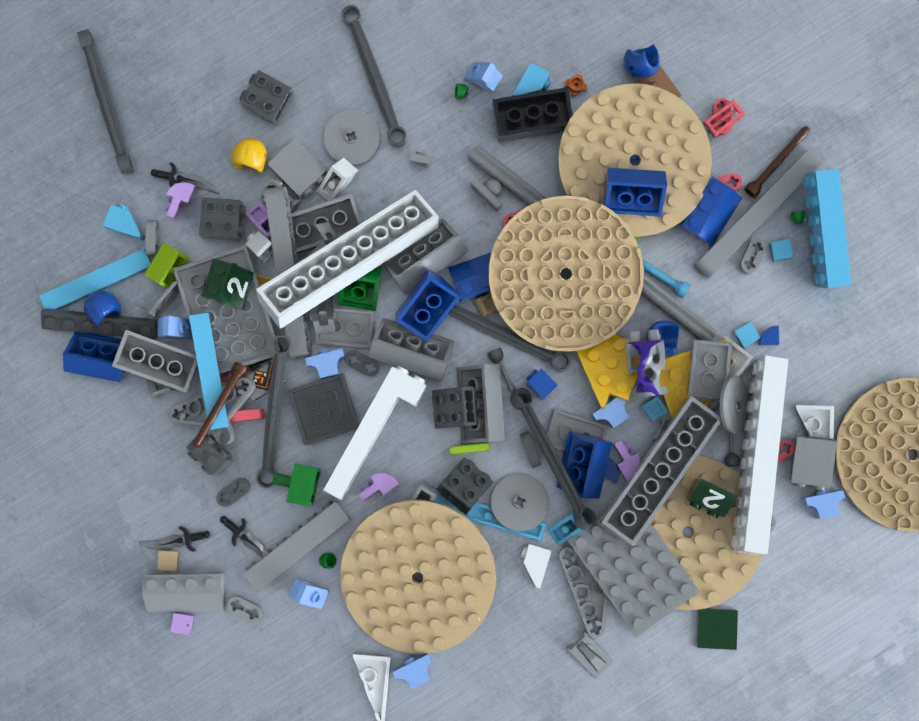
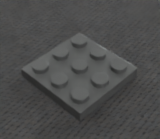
(323, 409)

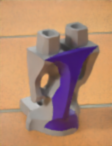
(644, 352)

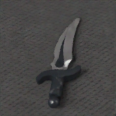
(182, 177)
(176, 541)
(249, 541)

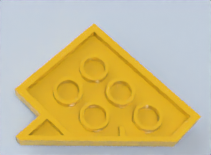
(608, 369)
(676, 379)

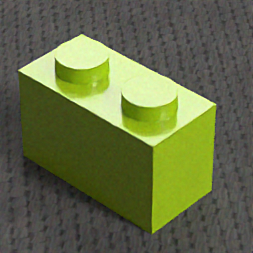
(163, 263)

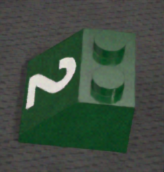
(227, 284)
(711, 498)

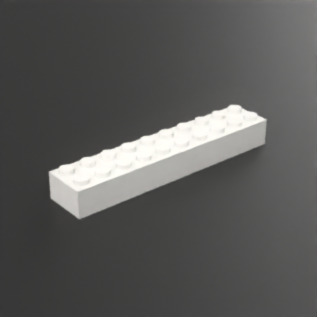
(347, 258)
(760, 456)

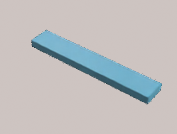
(96, 280)
(208, 366)
(483, 514)

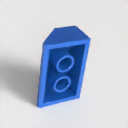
(635, 191)
(712, 212)
(471, 277)
(427, 305)
(92, 356)
(586, 463)

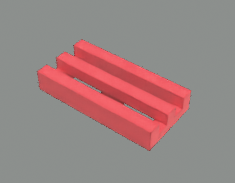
(711, 127)

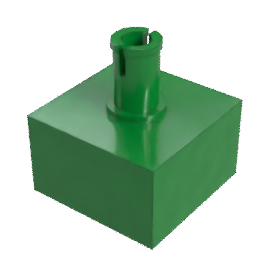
(301, 484)

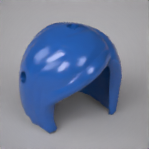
(642, 62)
(100, 304)
(669, 333)

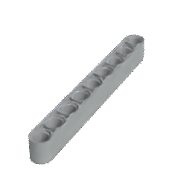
(759, 212)
(286, 257)

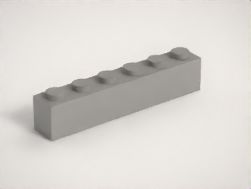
(297, 546)

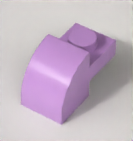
(180, 192)
(259, 217)
(628, 463)
(382, 482)

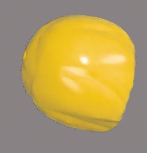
(249, 153)

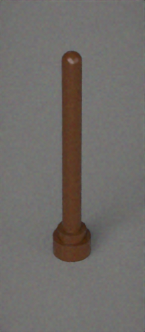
(753, 188)
(238, 371)

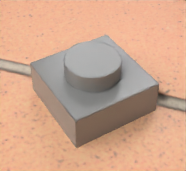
(420, 159)

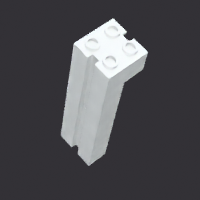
(395, 387)

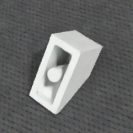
(337, 179)
(260, 245)
(536, 562)

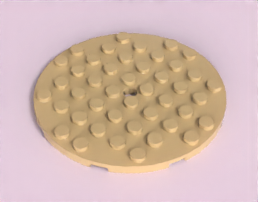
(644, 124)
(602, 264)
(874, 454)
(426, 540)
(708, 551)

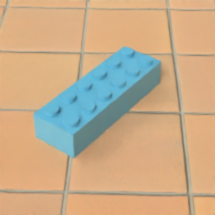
(827, 228)

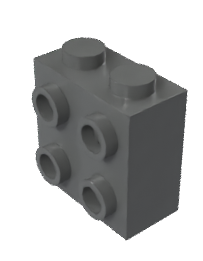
(266, 97)
(221, 219)
(454, 407)
(213, 458)
(465, 485)

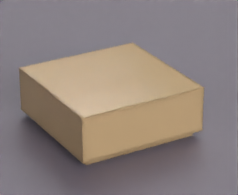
(486, 305)
(168, 560)

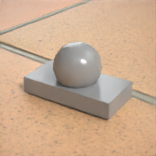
(488, 191)

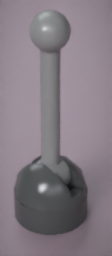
(496, 357)
(732, 459)

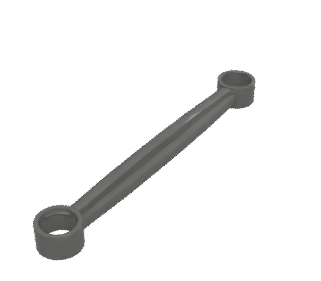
(374, 75)
(105, 100)
(506, 335)
(273, 410)
(553, 459)

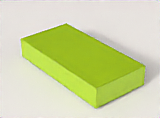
(469, 448)

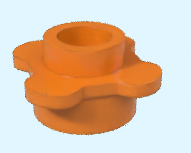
(571, 84)

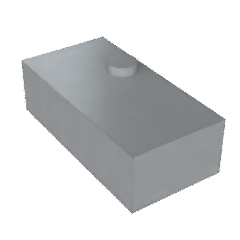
(340, 214)

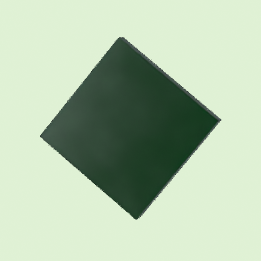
(717, 629)

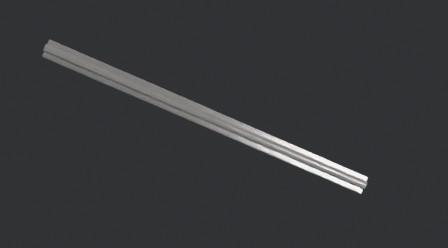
(649, 290)

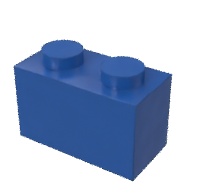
(540, 383)

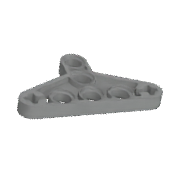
(232, 406)
(593, 597)

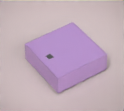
(182, 623)

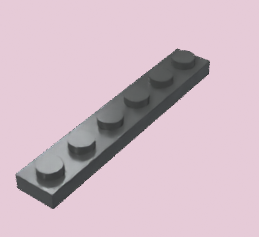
(109, 325)

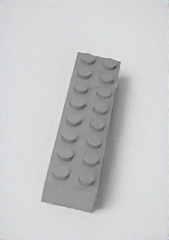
(660, 471)

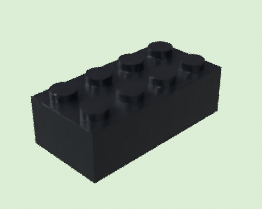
(532, 114)

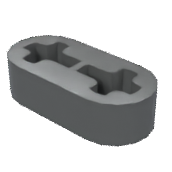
(359, 367)
(530, 449)
(236, 495)

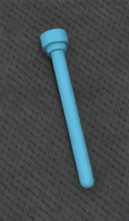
(680, 287)

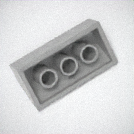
(431, 252)
(403, 348)
(155, 361)
(488, 401)
(184, 592)

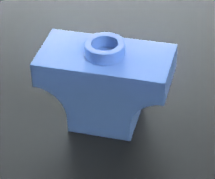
(483, 75)
(174, 328)
(326, 362)
(613, 413)
(824, 503)
(308, 593)
(414, 670)

